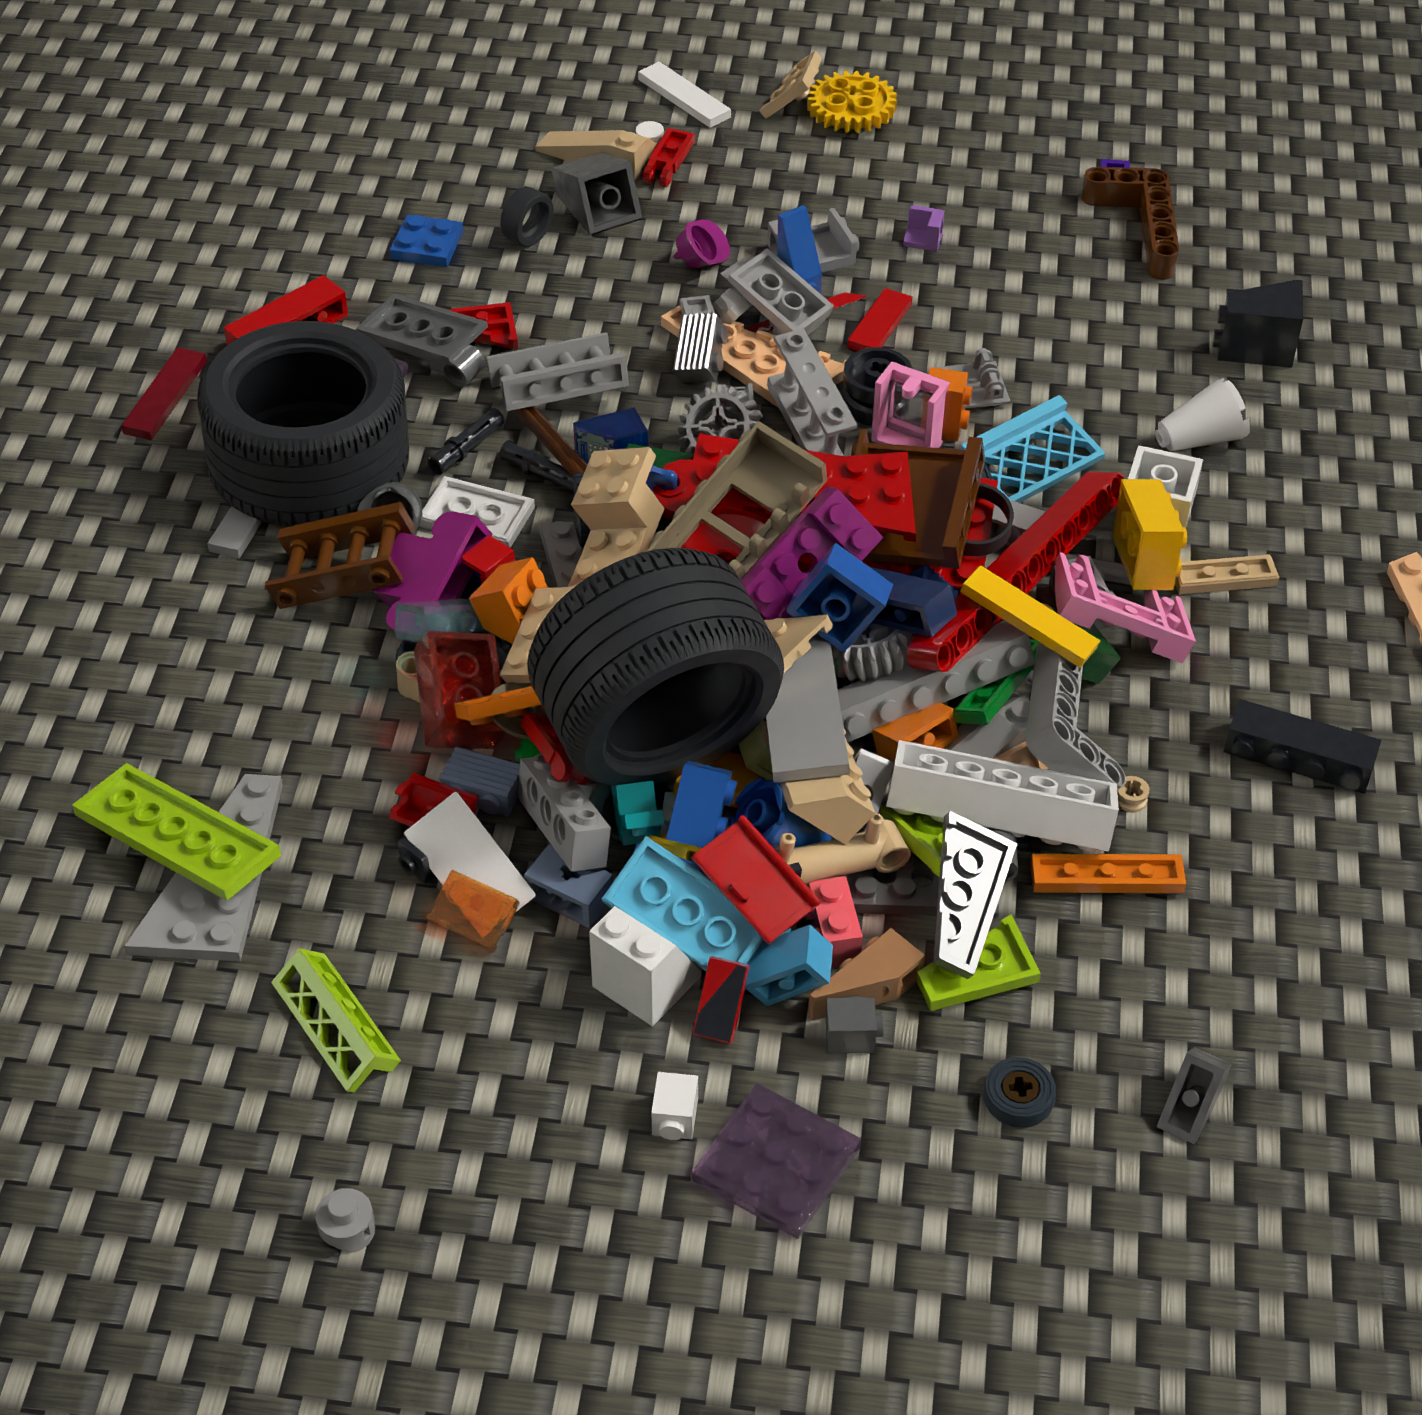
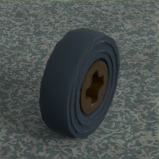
(1006, 1103)

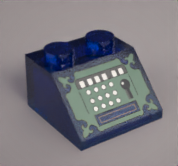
(609, 432)

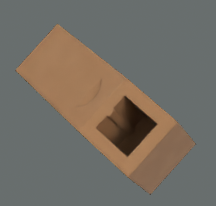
(880, 971)

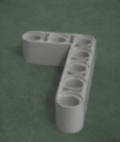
(1053, 722)

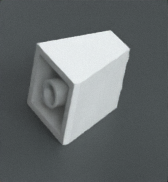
(638, 966)

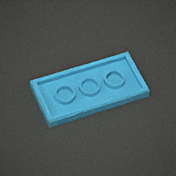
(682, 906)

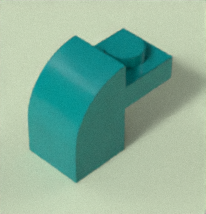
(636, 812)

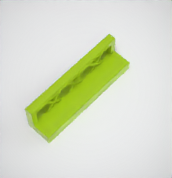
(345, 1012)

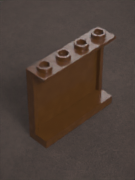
(943, 502)

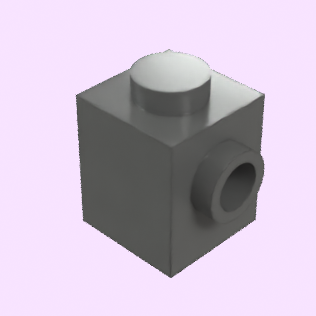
(852, 1025)

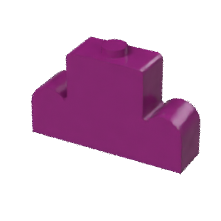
(434, 565)

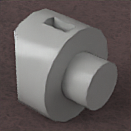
(346, 1219)

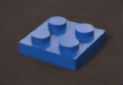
(426, 240)

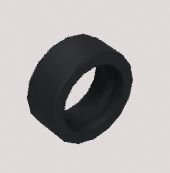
(515, 211)

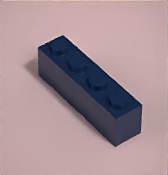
(916, 604)

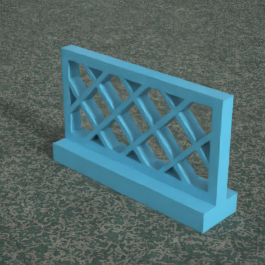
(1038, 424)

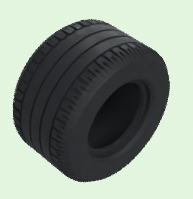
(259, 411)
(654, 666)

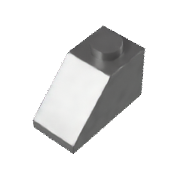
(1194, 1094)

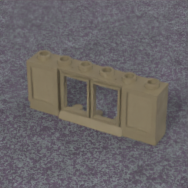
(766, 471)

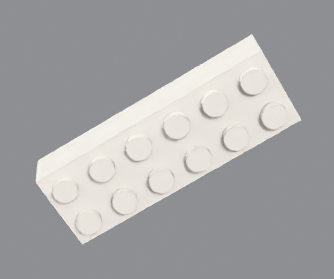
(1004, 796)

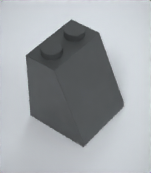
(598, 191)

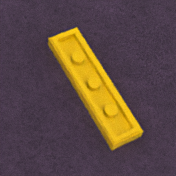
(1030, 616)

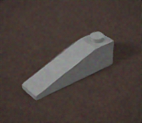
(1001, 734)

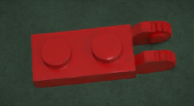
(668, 155)
(546, 740)

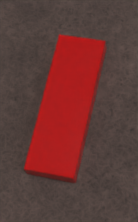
(880, 320)

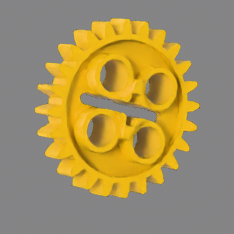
(851, 101)

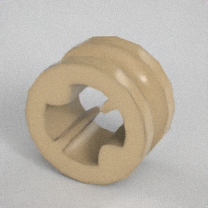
(1133, 803)

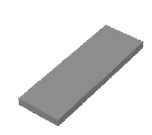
(807, 720)

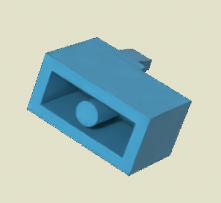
(790, 965)

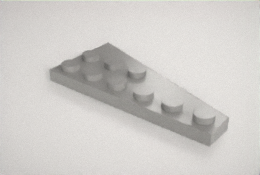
(196, 922)

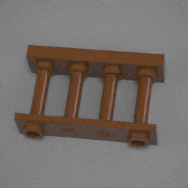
(337, 534)

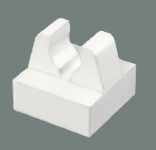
(731, 306)

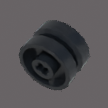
(859, 379)

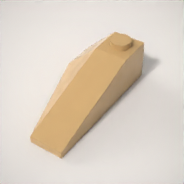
(580, 144)

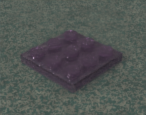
(776, 1160)

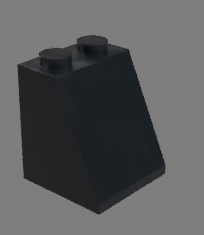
(1261, 324)

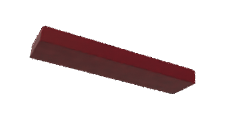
(164, 393)

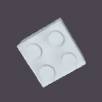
(1177, 472)

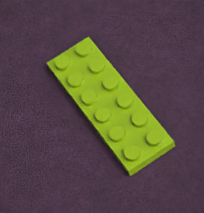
(177, 831)

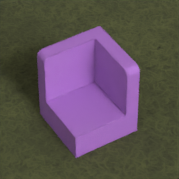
(924, 228)

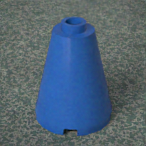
(768, 812)

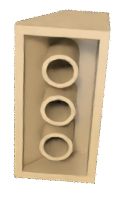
(830, 803)

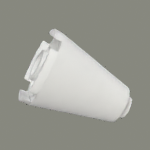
(1205, 419)

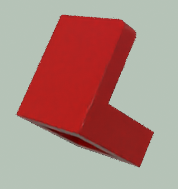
(488, 556)

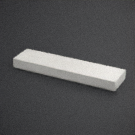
(684, 94)

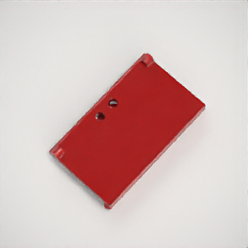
(758, 875)

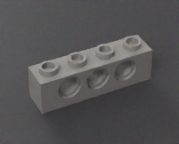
(563, 815)

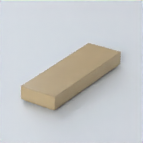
(1227, 574)

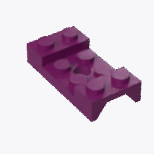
(821, 525)

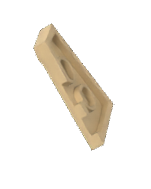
(795, 84)

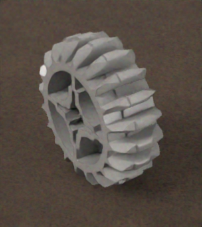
(717, 403)
(874, 653)

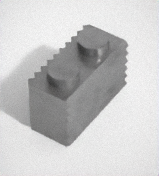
(699, 348)

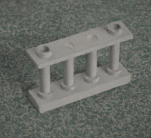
(557, 371)
(809, 396)

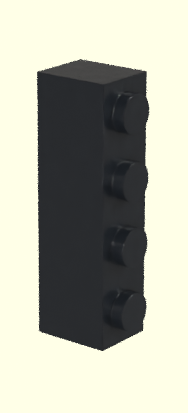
(1302, 746)

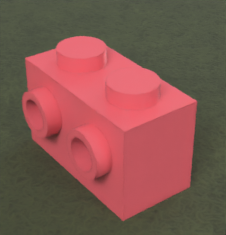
(836, 918)

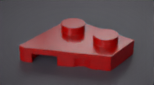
(500, 322)

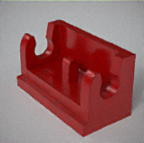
(423, 795)

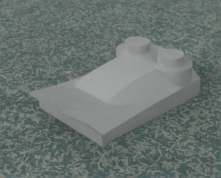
(779, 293)

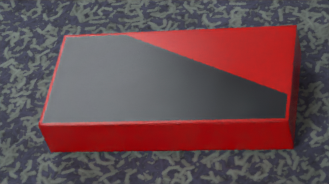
(721, 999)

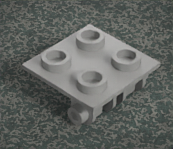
(985, 380)

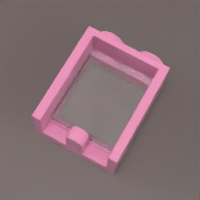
(908, 407)

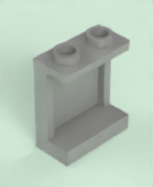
(833, 242)

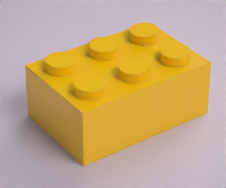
(1148, 534)

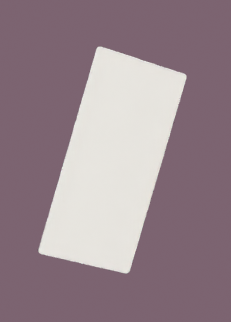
(459, 842)

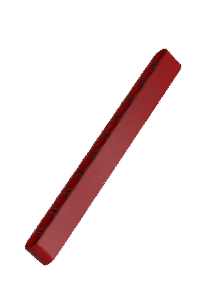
(1022, 566)

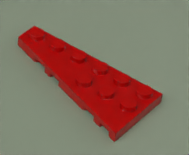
(872, 482)

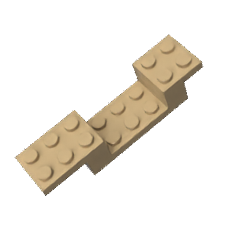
(621, 522)

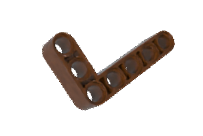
(1152, 193)

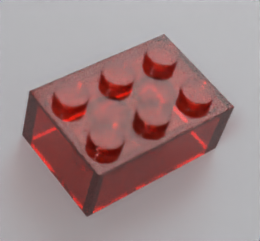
(450, 671)

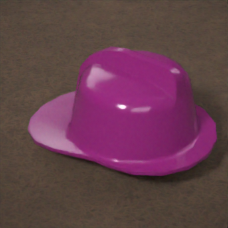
(702, 244)

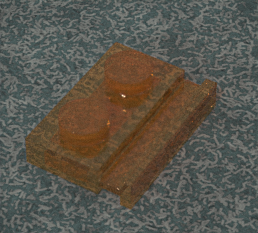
(473, 910)

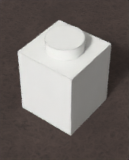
(674, 1105)

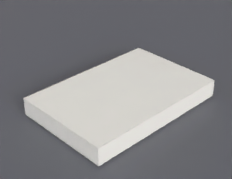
(498, 510)

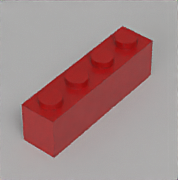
(314, 301)

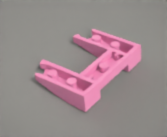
(1160, 619)

